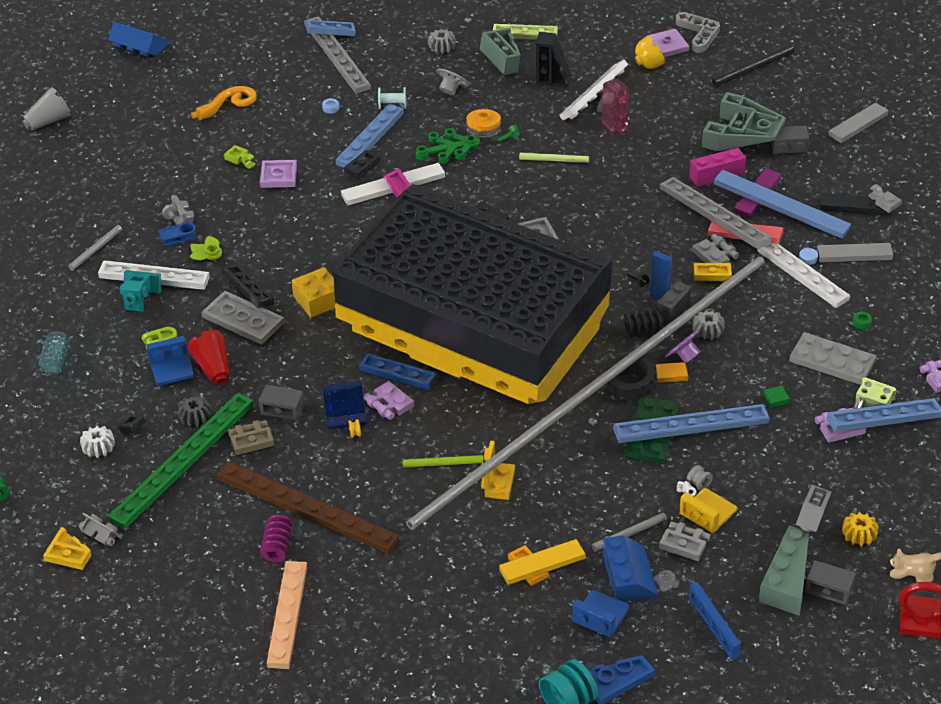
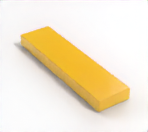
(542, 561)

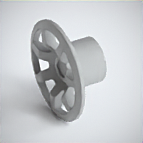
(449, 83)

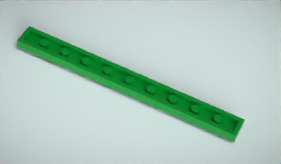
(180, 461)

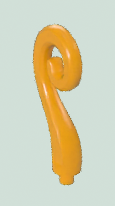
(208, 110)

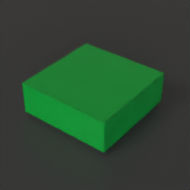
(776, 396)

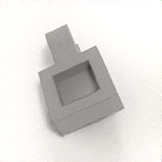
(884, 200)

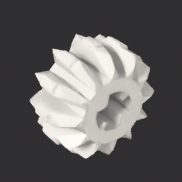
(97, 441)

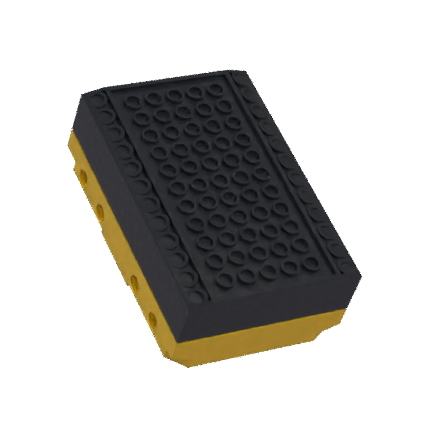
(473, 294)

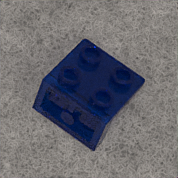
(344, 403)

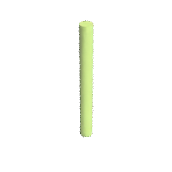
(553, 157)

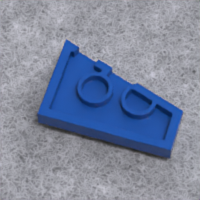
(620, 677)

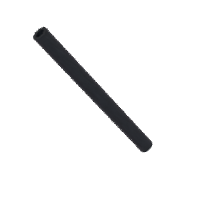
(753, 65)

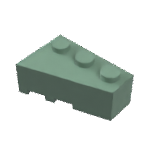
(501, 50)

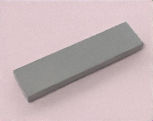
(858, 122)
(854, 252)

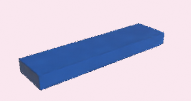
(398, 371)
(714, 621)

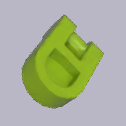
(159, 335)

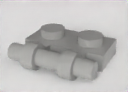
(710, 252)
(684, 540)

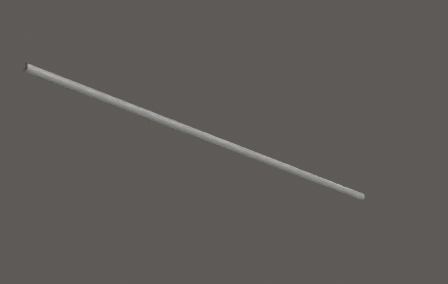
(567, 406)

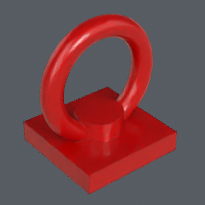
(920, 614)

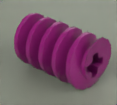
(276, 538)

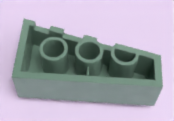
(785, 577)

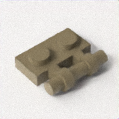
(251, 437)

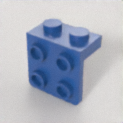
(599, 613)

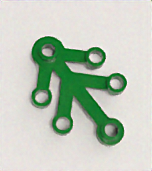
(467, 143)

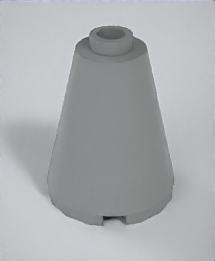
(46, 111)

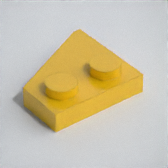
(67, 551)

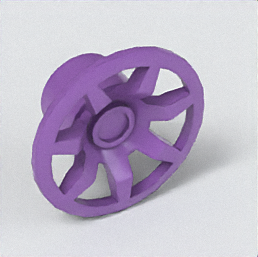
(686, 349)

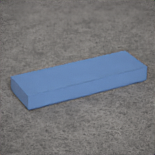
(330, 27)

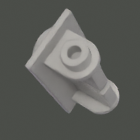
(106, 533)

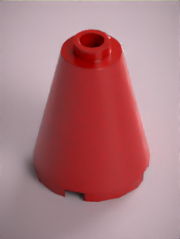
(211, 355)

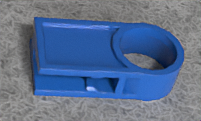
(175, 234)

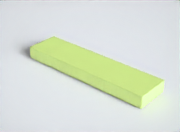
(526, 31)

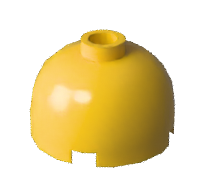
(648, 54)

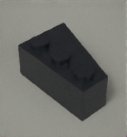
(551, 62)

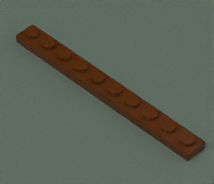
(308, 507)

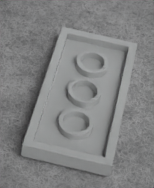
(243, 317)
(832, 358)

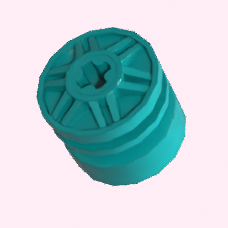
(568, 685)

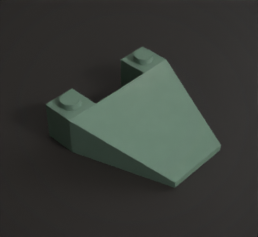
(748, 124)

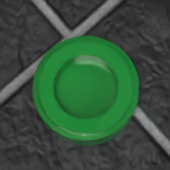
(862, 320)

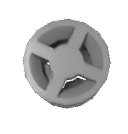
(699, 477)

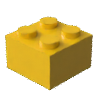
(315, 292)

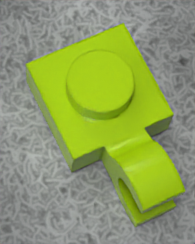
(238, 155)

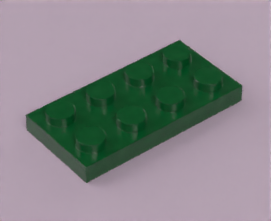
(654, 449)

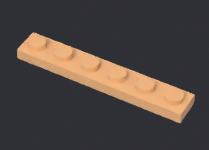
(287, 615)

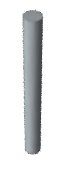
(89, 252)
(634, 529)

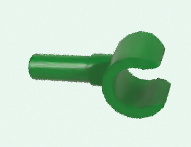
(513, 132)

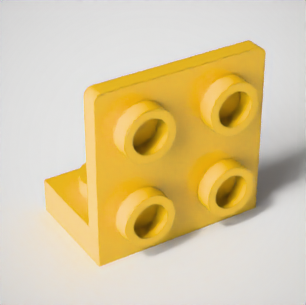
(499, 480)
(706, 509)

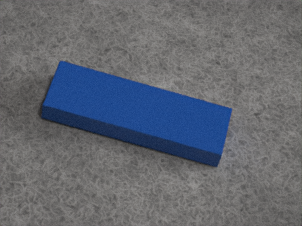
(660, 274)

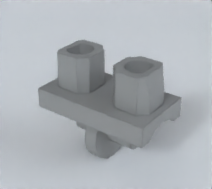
(178, 211)

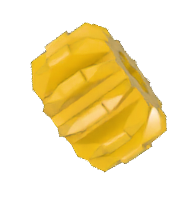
(860, 529)

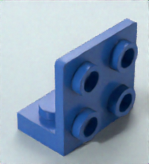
(169, 361)

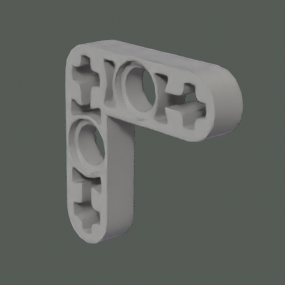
(705, 27)

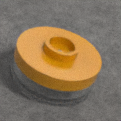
(483, 123)

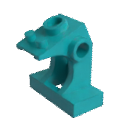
(135, 291)

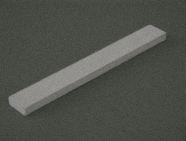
(342, 61)
(715, 213)

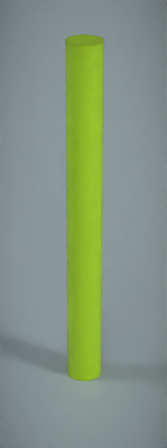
(442, 461)

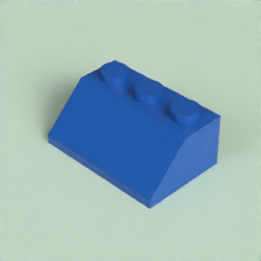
(136, 40)
(628, 569)

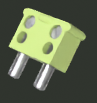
(874, 394)

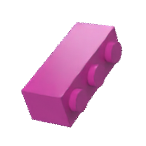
(706, 169)

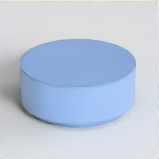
(330, 105)
(808, 256)

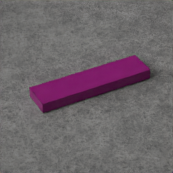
(768, 180)

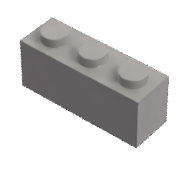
(813, 508)

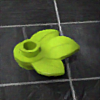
(209, 250)

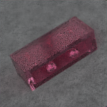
(615, 106)

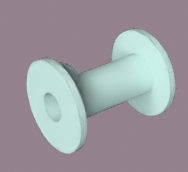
(392, 98)

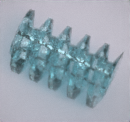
(54, 352)

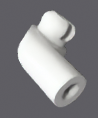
(686, 487)

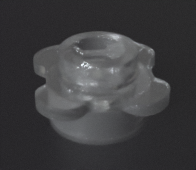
(666, 580)

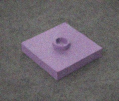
(670, 42)
(278, 173)

